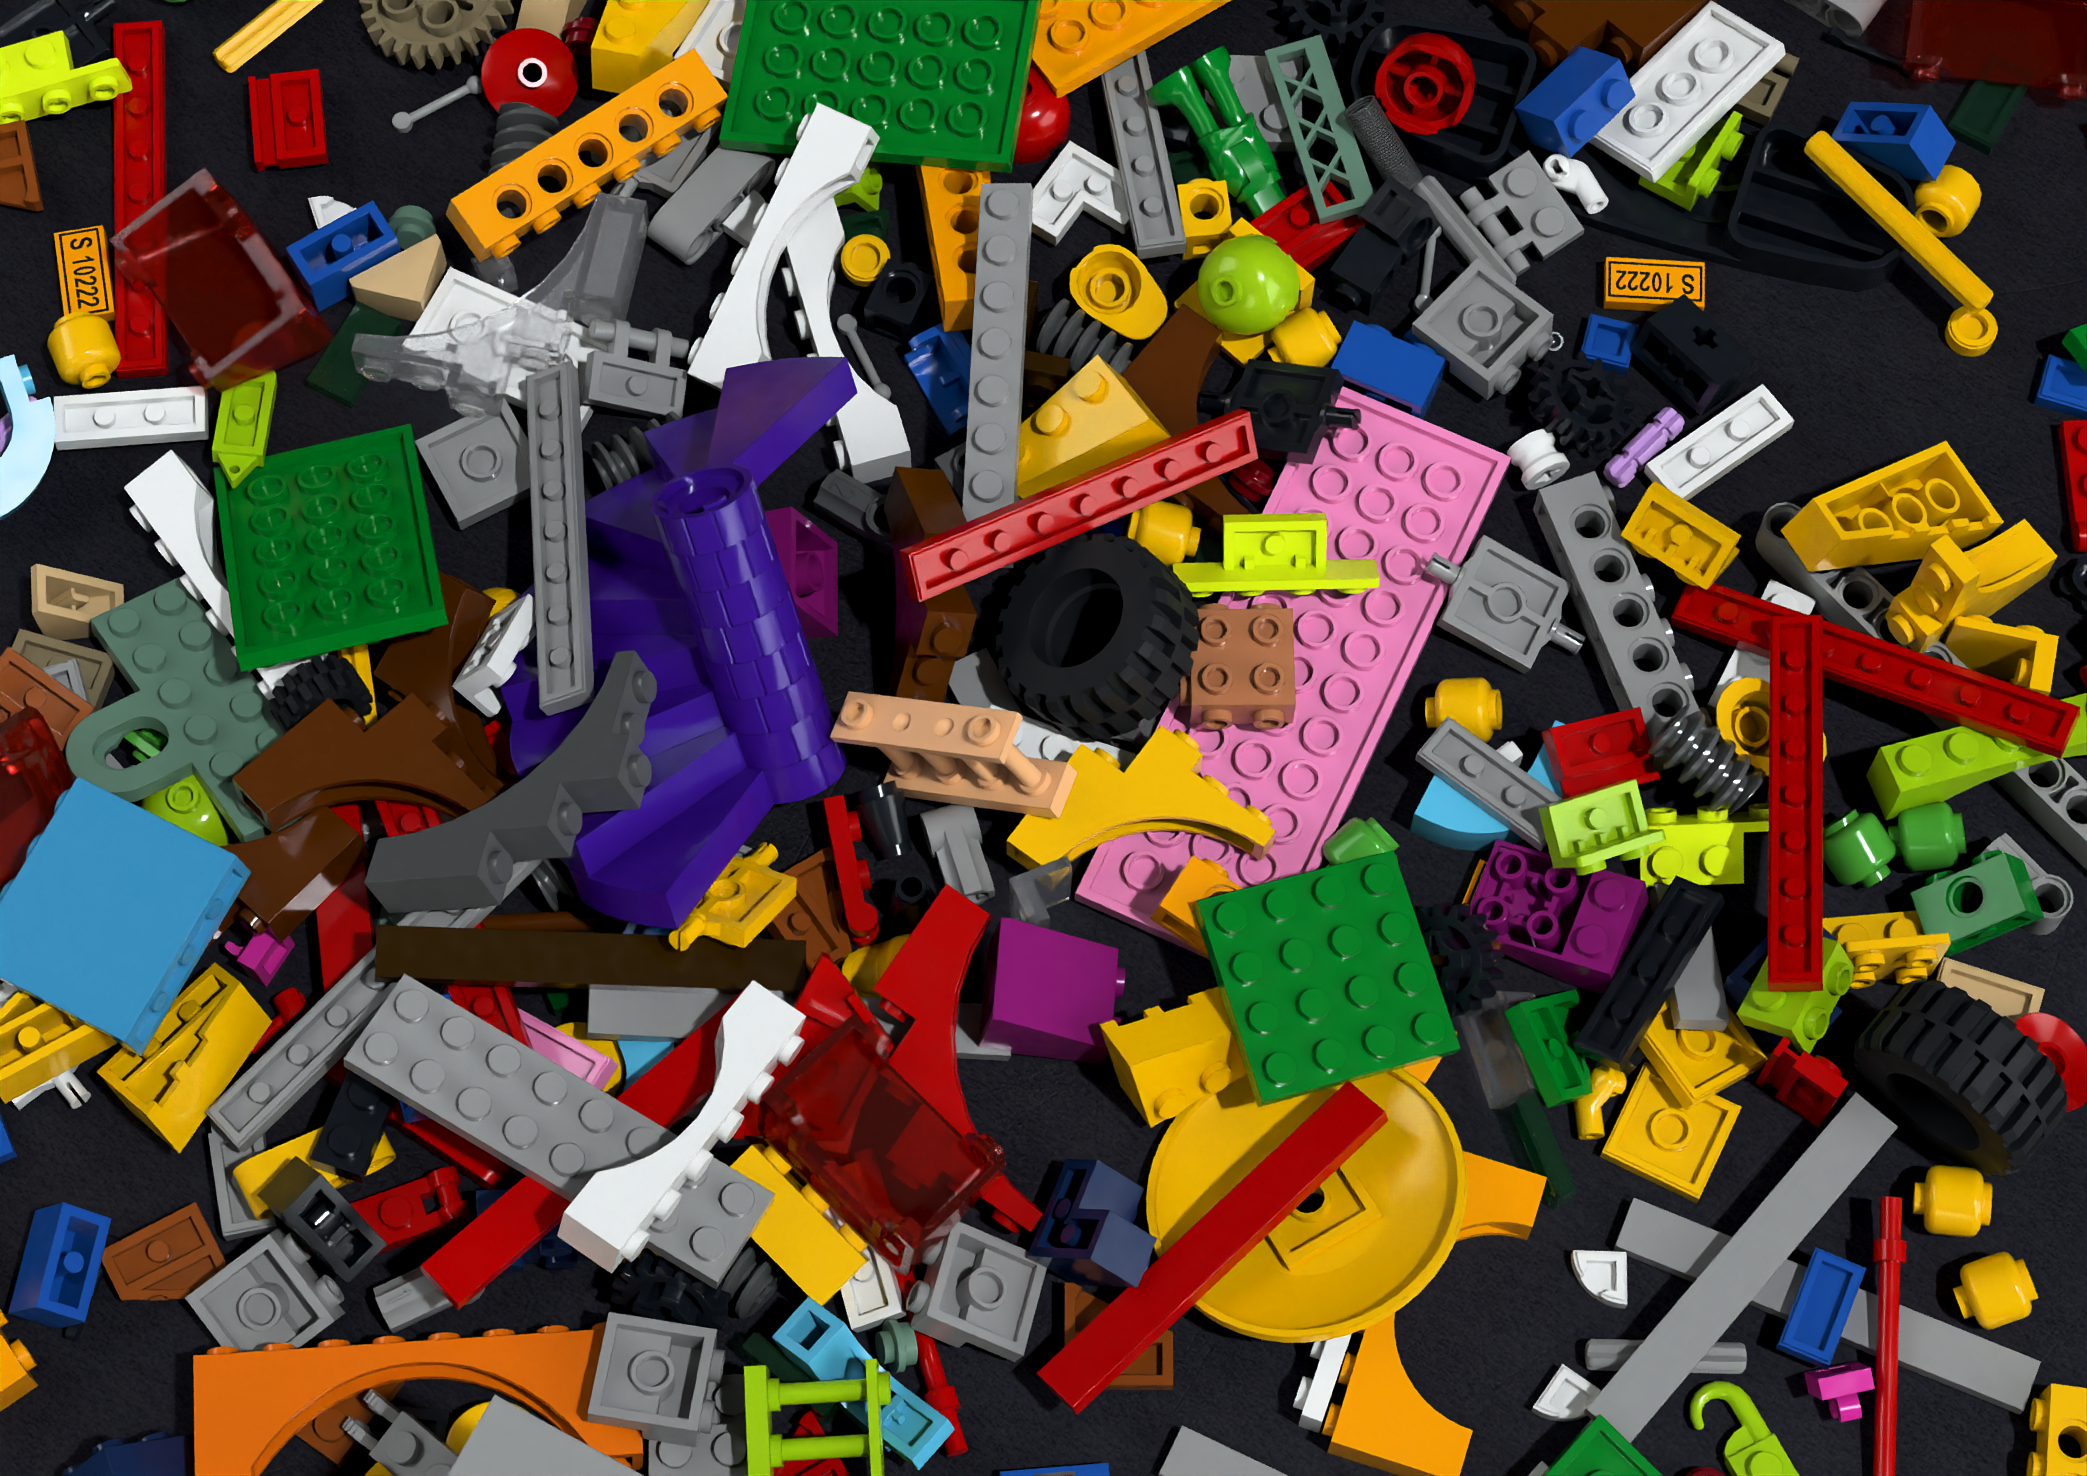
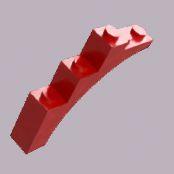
(927, 985)

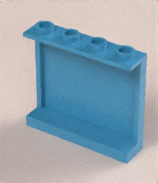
(113, 912)

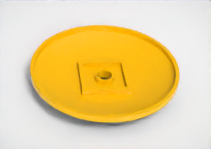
(1356, 1258)

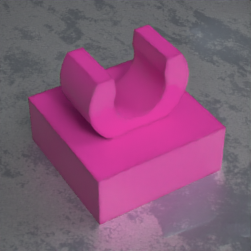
(261, 956)
(1840, 1387)

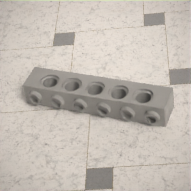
(1588, 504)

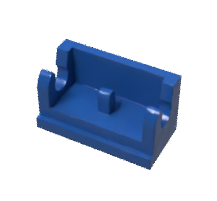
(942, 370)

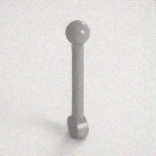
(404, 122)
(1423, 300)
(848, 326)

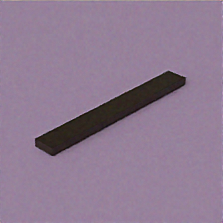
(585, 960)

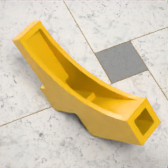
(1967, 583)
(1152, 795)

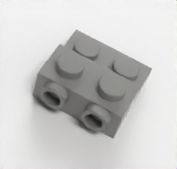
(1485, 329)
(977, 1293)
(268, 1297)
(656, 1378)
(717, 1453)

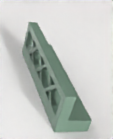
(1337, 130)

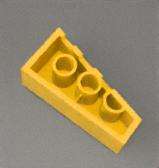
(1893, 514)

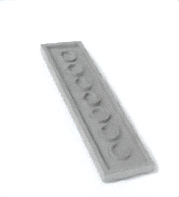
(545, 1120)

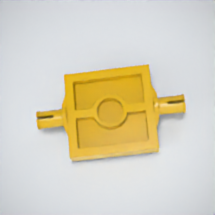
(739, 901)

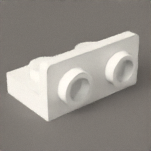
(494, 654)

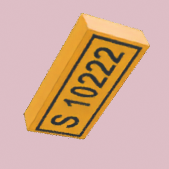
(85, 272)
(1651, 283)

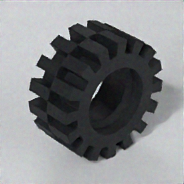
(315, 684)

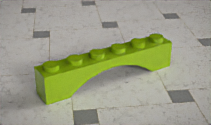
(1954, 761)

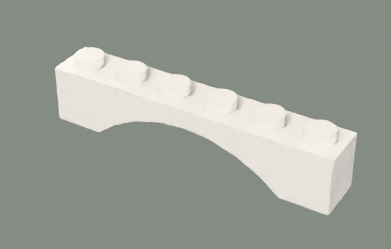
(825, 162)
(868, 424)
(184, 516)
(621, 1203)

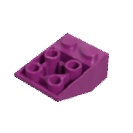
(1557, 919)

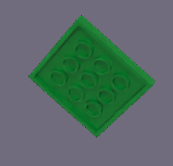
(1325, 978)

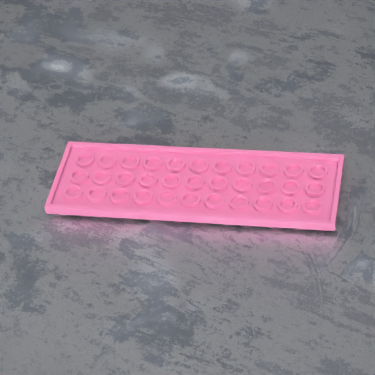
(1387, 496)

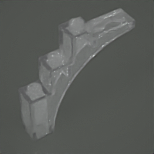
(532, 331)

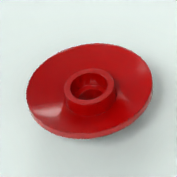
(511, 53)
(2063, 1048)

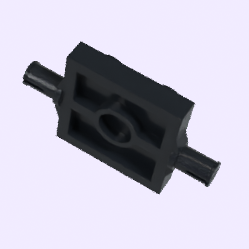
(42, 17)
(1287, 407)

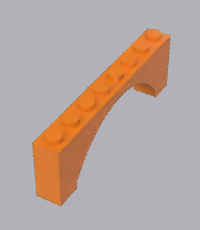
(260, 1399)

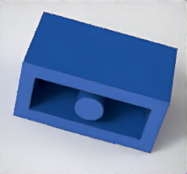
(1575, 101)
(1898, 136)
(341, 251)
(1389, 368)
(60, 1265)

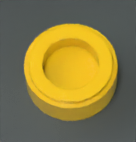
(864, 259)
(1970, 332)

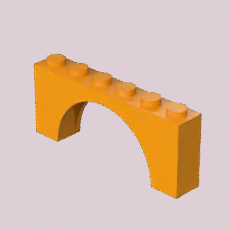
(1382, 1413)

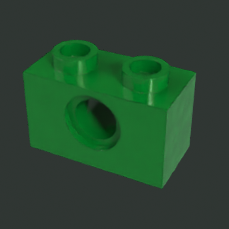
(2006, 903)

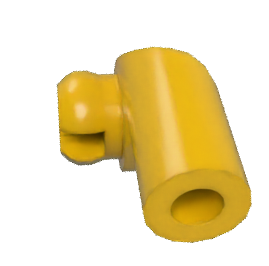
(1605, 1084)

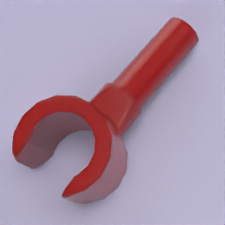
(291, 1007)

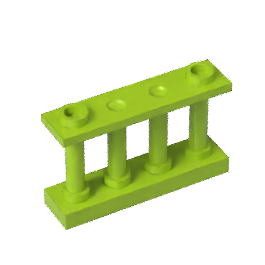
(767, 1395)

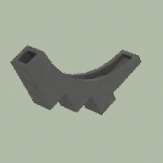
(537, 818)

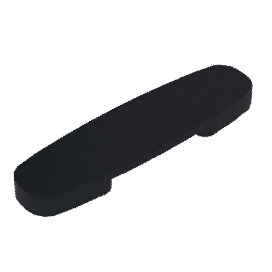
(1765, 216)

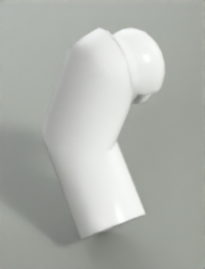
(1577, 179)

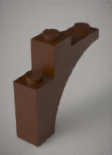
(1618, 27)
(1169, 382)
(940, 627)
(430, 665)
(339, 760)
(293, 873)

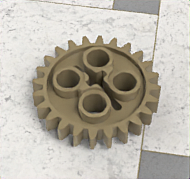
(432, 27)

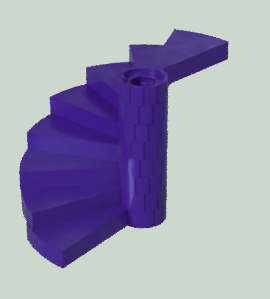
(701, 596)

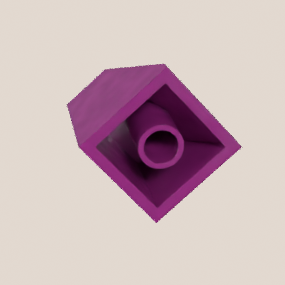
(810, 569)
(1048, 993)

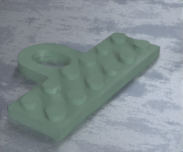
(188, 691)

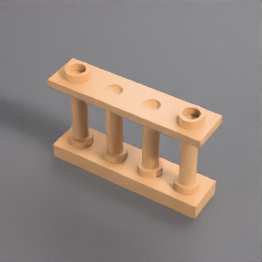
(955, 754)

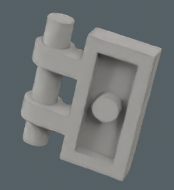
(1534, 205)
(630, 383)

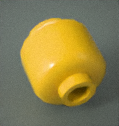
(1948, 202)
(1306, 339)
(83, 349)
(1165, 531)
(1467, 702)
(1953, 1201)
(1995, 1290)

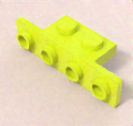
(42, 80)
(1277, 555)
(1701, 845)

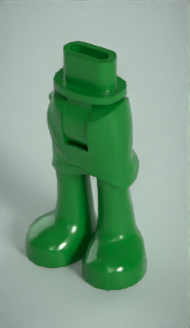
(1233, 152)

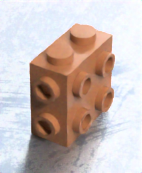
(1242, 668)

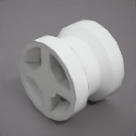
(1538, 459)

